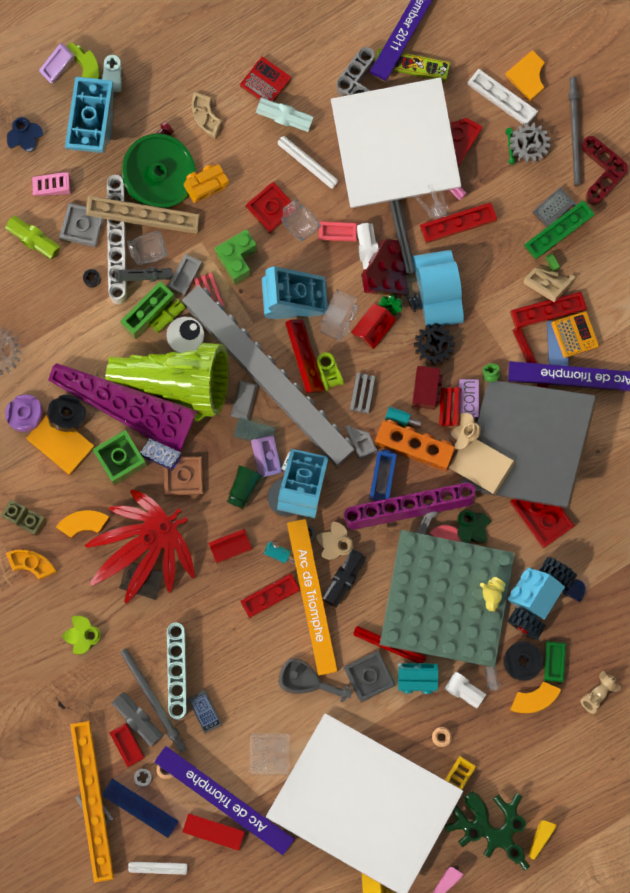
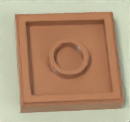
(185, 478)

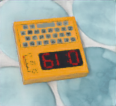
(575, 334)

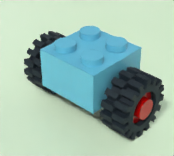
(537, 594)

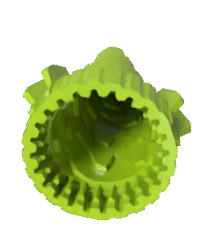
(189, 378)

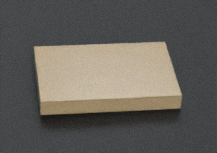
(482, 465)

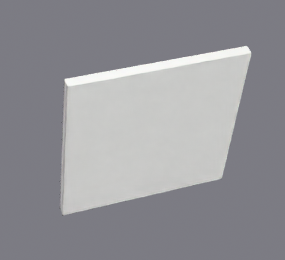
(395, 142)

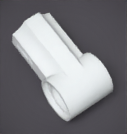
(460, 687)

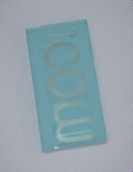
(251, 430)

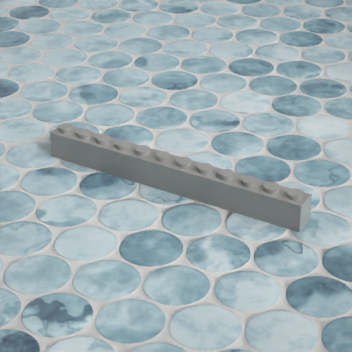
(268, 376)

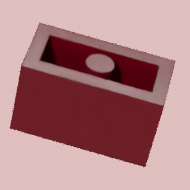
(426, 387)

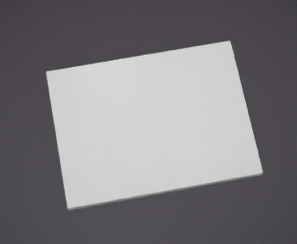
(364, 804)

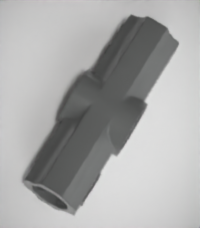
(137, 719)

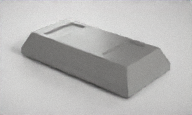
(244, 400)

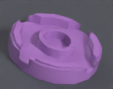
(24, 413)

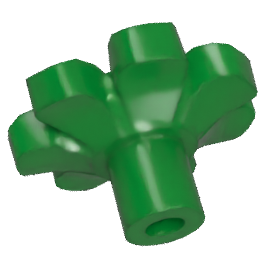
(391, 303)

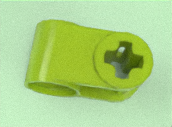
(330, 375)

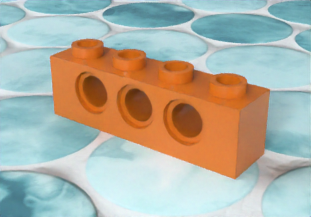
(420, 454)

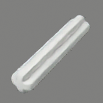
(157, 868)

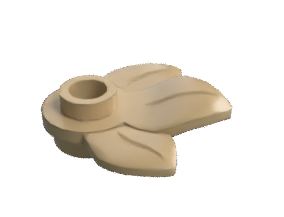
(466, 432)
(332, 540)

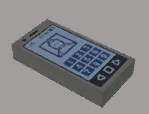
(204, 711)

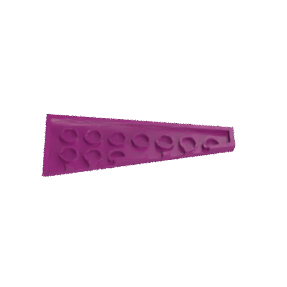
(142, 412)

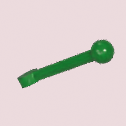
(508, 132)

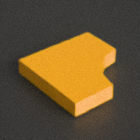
(526, 75)

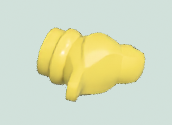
(493, 593)

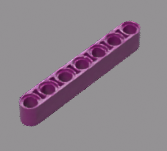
(401, 502)

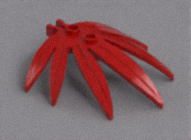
(154, 534)

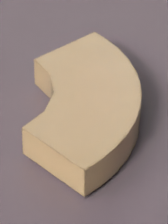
(204, 116)

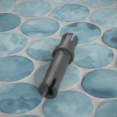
(144, 274)

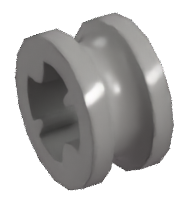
(148, 780)

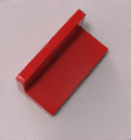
(374, 325)
(230, 546)

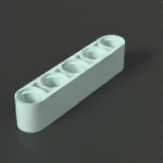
(172, 662)

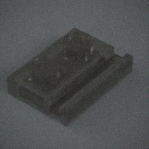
(150, 587)

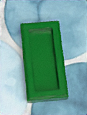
(554, 661)

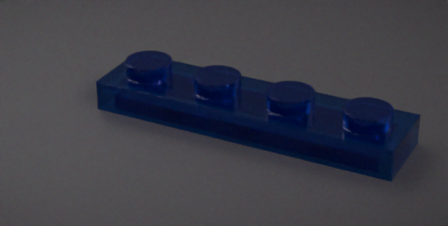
(140, 808)

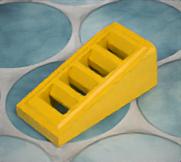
(466, 764)
(541, 836)

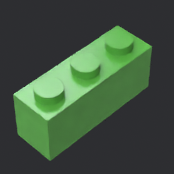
(147, 310)

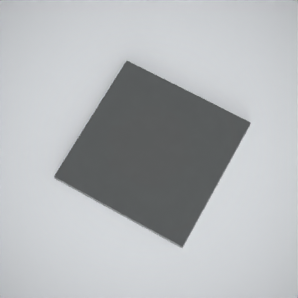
(542, 434)

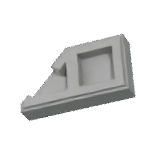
(362, 441)

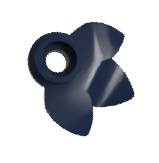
(23, 137)

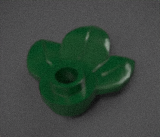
(474, 528)

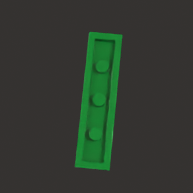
(559, 230)

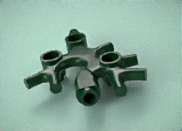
(495, 837)

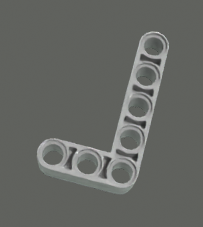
(354, 81)

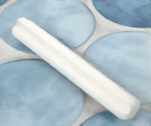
(307, 162)

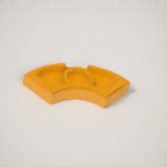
(82, 521)
(31, 562)
(535, 701)

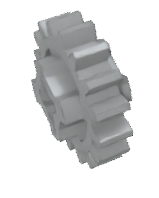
(535, 147)

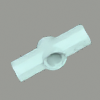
(284, 114)

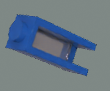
(383, 475)

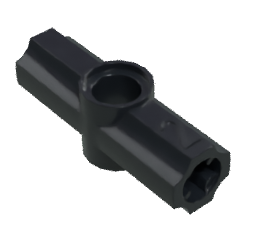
(344, 578)

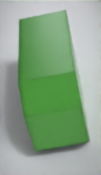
(553, 264)

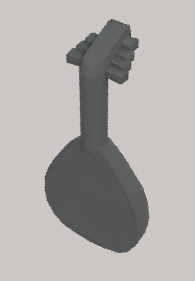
(300, 678)

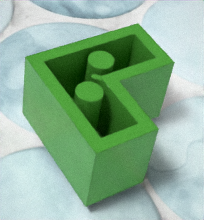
(232, 255)

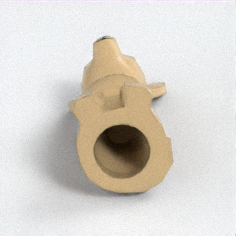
(592, 701)

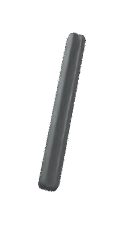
(402, 236)

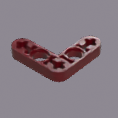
(610, 172)

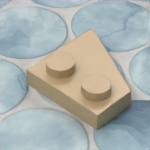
(548, 283)

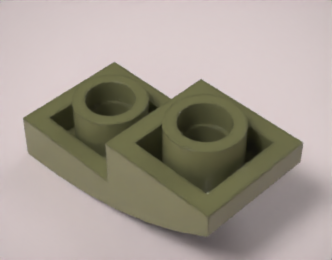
(23, 517)

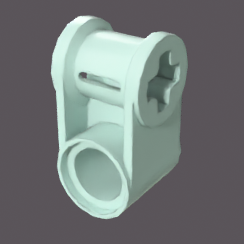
(113, 73)

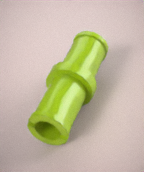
(167, 316)

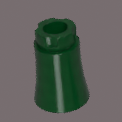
(243, 486)

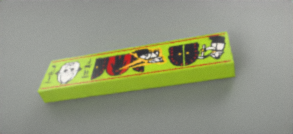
(420, 66)

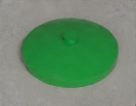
(157, 170)

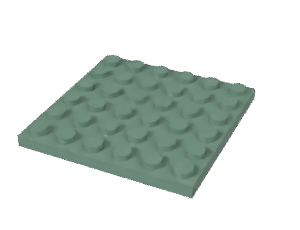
(438, 599)

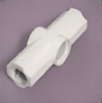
(367, 243)

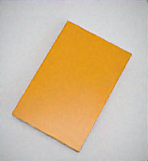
(62, 448)

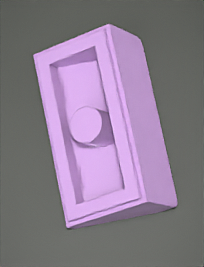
(266, 456)

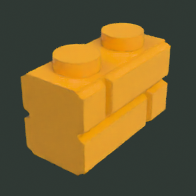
(206, 183)

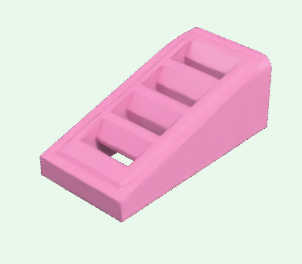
(65, 177)
(448, 880)

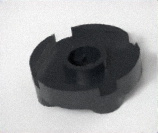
(61, 422)
(529, 652)

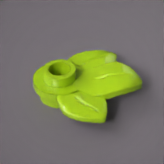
(79, 635)

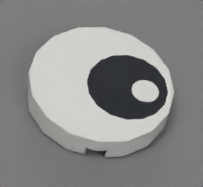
(185, 334)

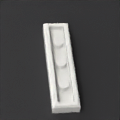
(502, 97)

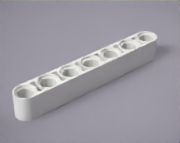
(119, 247)

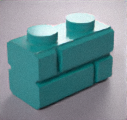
(417, 677)

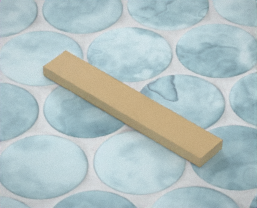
(142, 214)

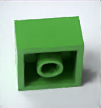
(119, 457)

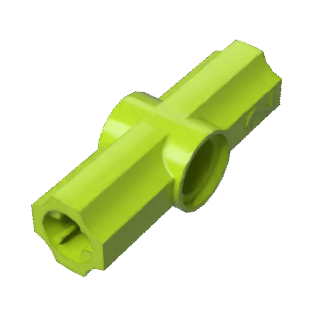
(32, 237)

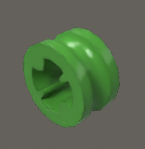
(491, 377)

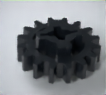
(441, 341)

